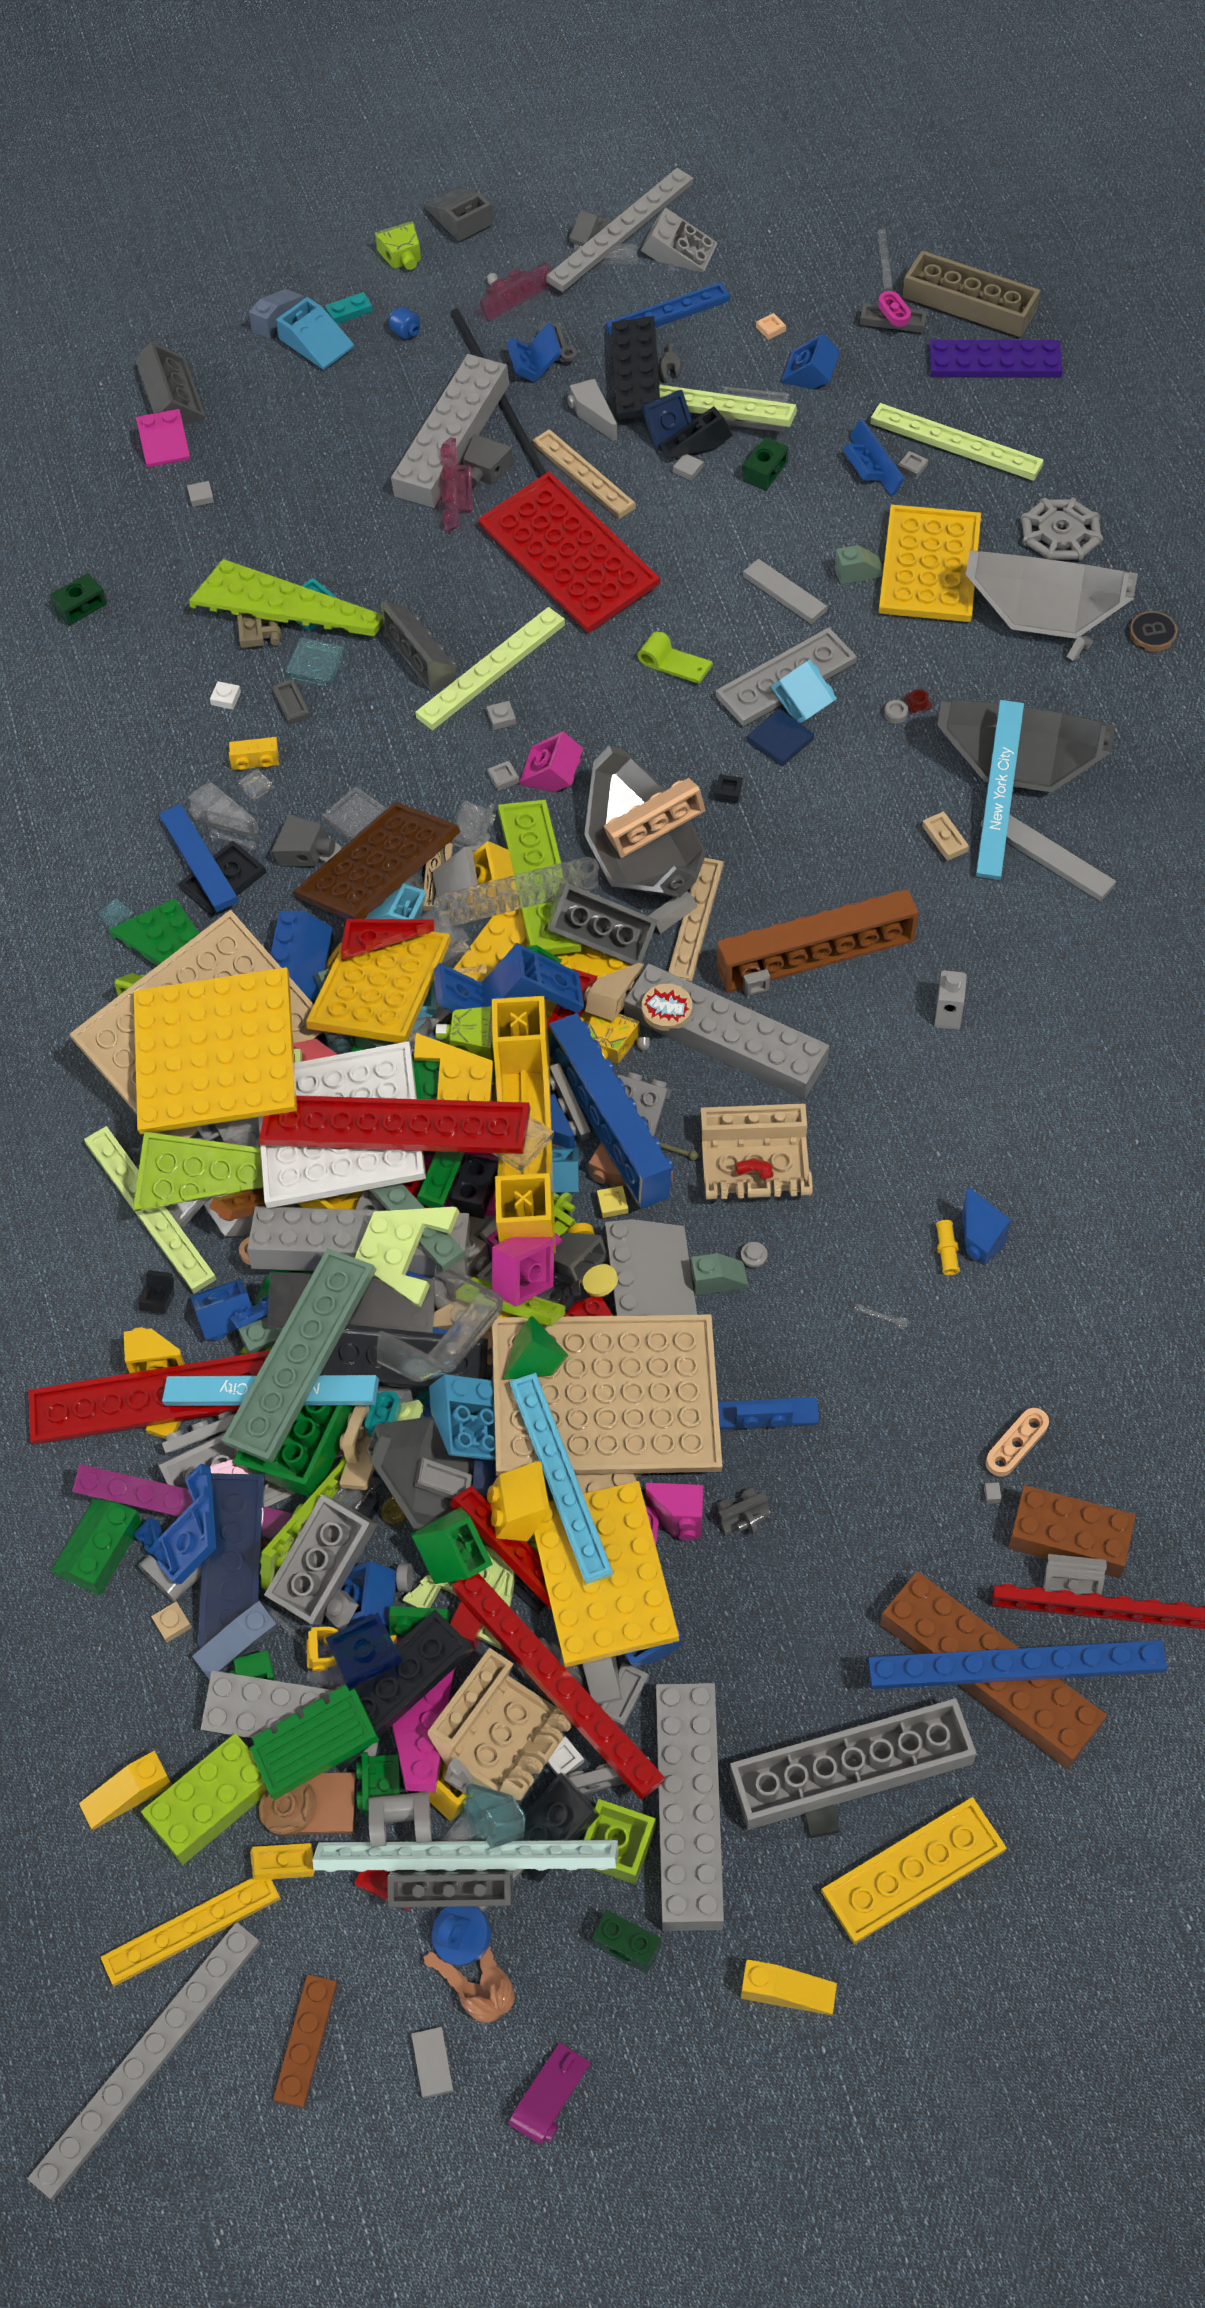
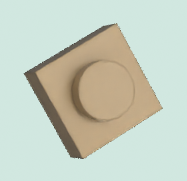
(171, 1622)

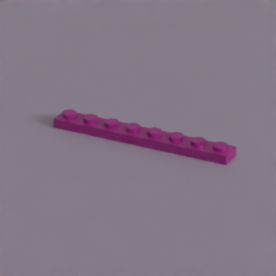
(154, 1495)

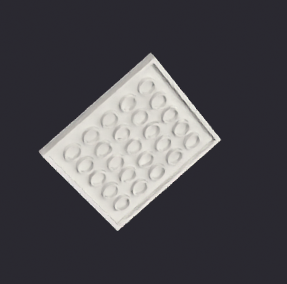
(320, 1172)

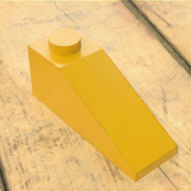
(126, 1790)
(787, 1988)

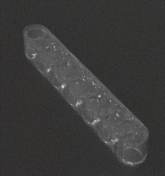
(513, 892)

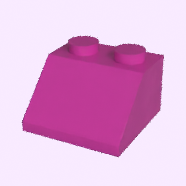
(163, 438)
(552, 763)
(522, 1268)
(677, 1508)

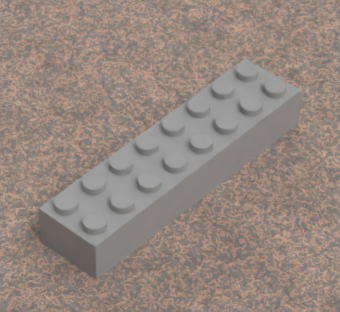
(459, 415)
(738, 1035)
(299, 1237)
(852, 1763)
(689, 1808)

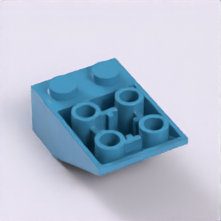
(313, 333)
(464, 1415)

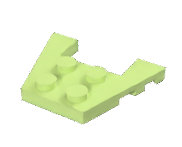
(393, 1241)
(498, 1576)

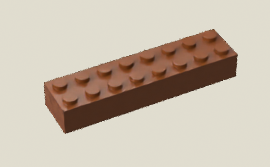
(818, 939)
(1041, 1710)

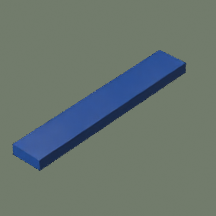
(681, 306)
(198, 858)

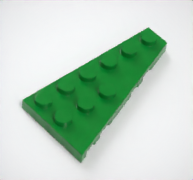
(157, 931)

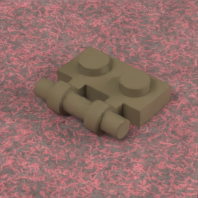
(253, 634)

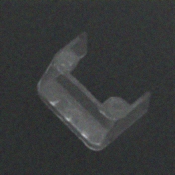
(471, 1316)

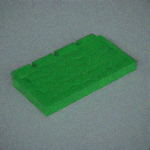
(313, 1743)

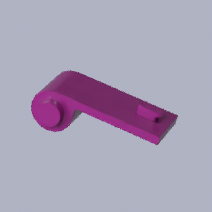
(548, 2094)

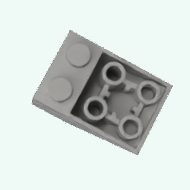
(678, 243)

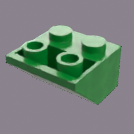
(451, 1548)

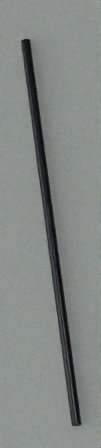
(503, 401)

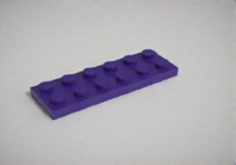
(996, 358)

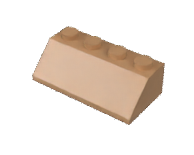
(655, 817)

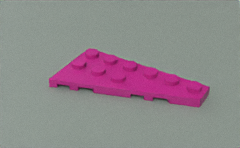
(415, 1749)

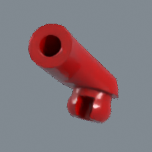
(757, 1165)

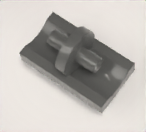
(745, 1513)

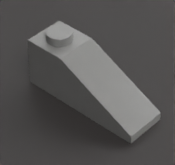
(592, 407)

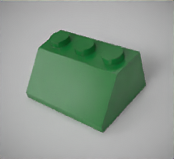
(97, 1545)

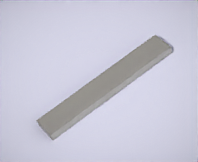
(1058, 859)

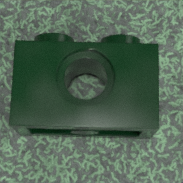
(765, 463)
(78, 599)
(626, 1941)

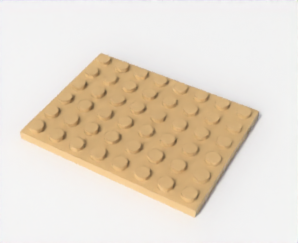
(216, 952)
(624, 1399)

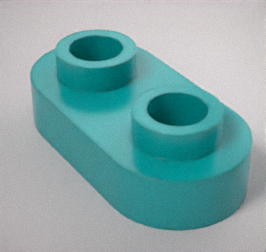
(385, 1410)

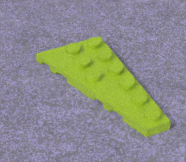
(278, 1548)

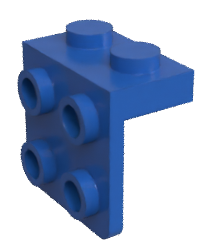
(534, 359)

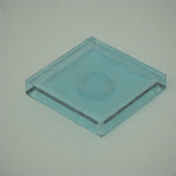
(315, 662)

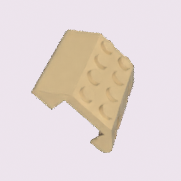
(757, 1132)
(498, 1728)

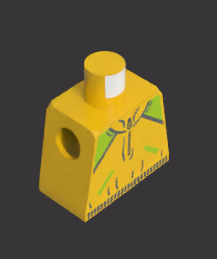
(614, 1036)

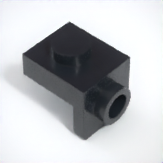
(158, 1292)

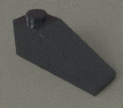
(699, 435)

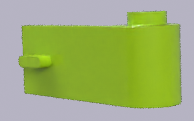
(659, 655)

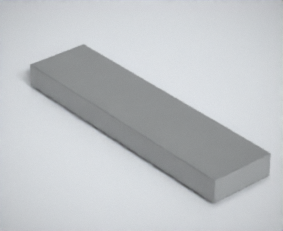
(785, 591)

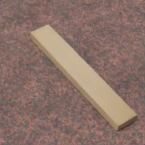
(584, 474)
(695, 923)

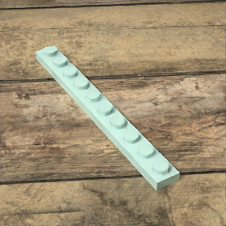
(466, 1855)

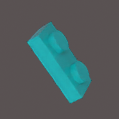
(349, 308)

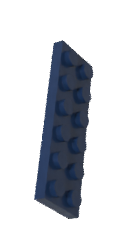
(233, 1569)

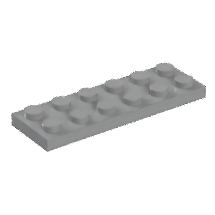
(752, 693)
(254, 1704)

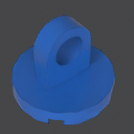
(461, 1935)

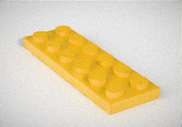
(913, 1870)

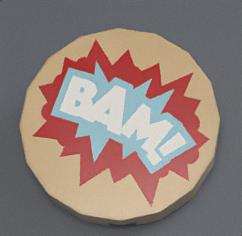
(667, 1007)

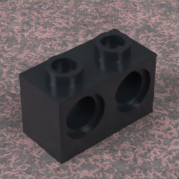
(479, 1187)

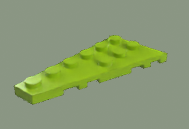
(193, 1169)

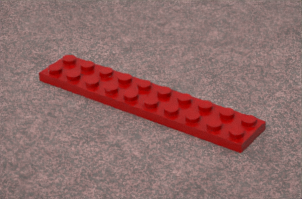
(400, 1125)
(125, 1400)

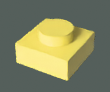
(612, 1201)

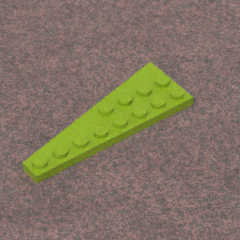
(274, 599)

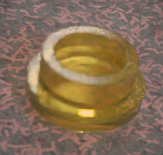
(392, 1512)

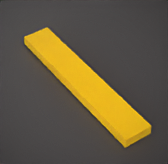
(188, 1929)

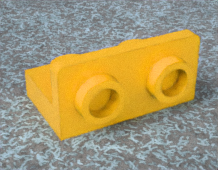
(254, 753)

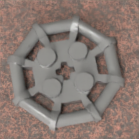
(1072, 517)

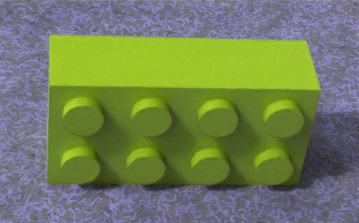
(206, 1799)

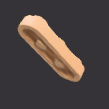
(1019, 1432)

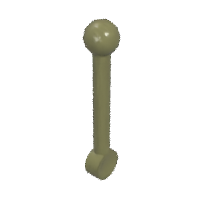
(692, 1155)

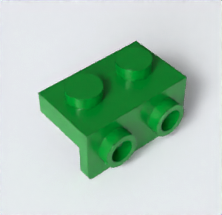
(405, 1619)
(379, 1778)

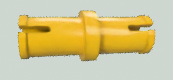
(947, 1247)

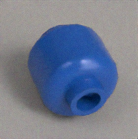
(404, 322)

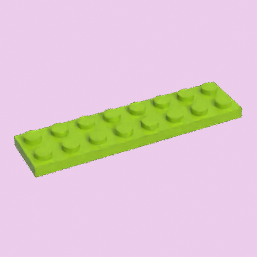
(533, 847)

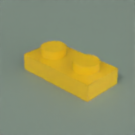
(282, 1861)

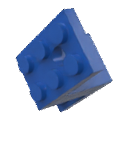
(517, 975)

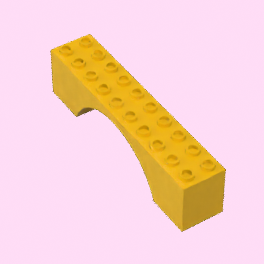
(523, 1075)

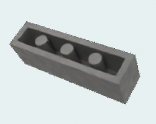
(450, 1888)

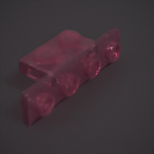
(513, 290)
(457, 486)

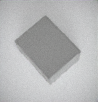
(992, 1493)

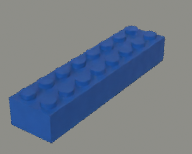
(610, 1111)

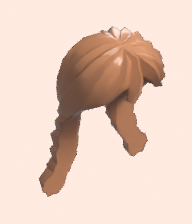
(481, 2001)

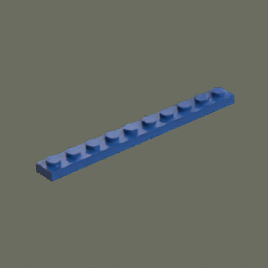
(1017, 1664)

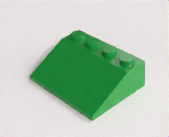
(306, 1451)

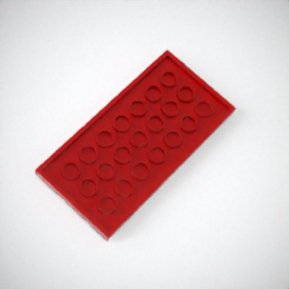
(569, 552)

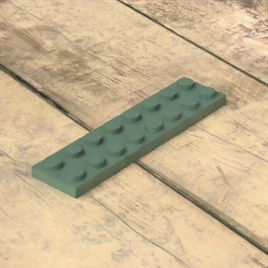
(299, 1355)

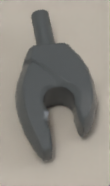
(670, 361)

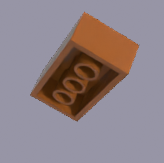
(1071, 1527)

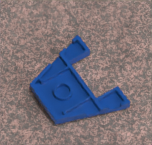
(190, 1537)

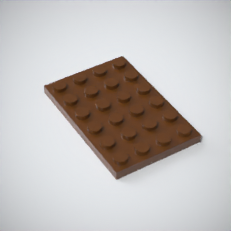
(377, 862)

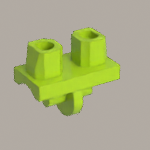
(563, 1221)

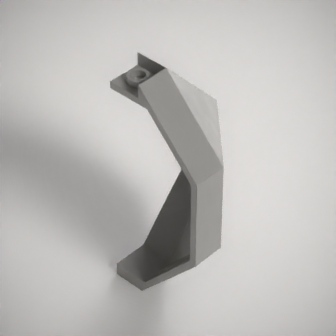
(1049, 593)

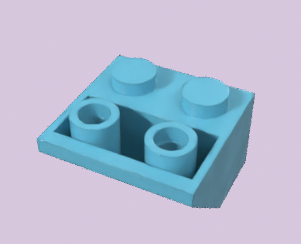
(804, 691)
(402, 904)

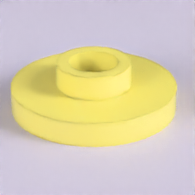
(600, 1280)

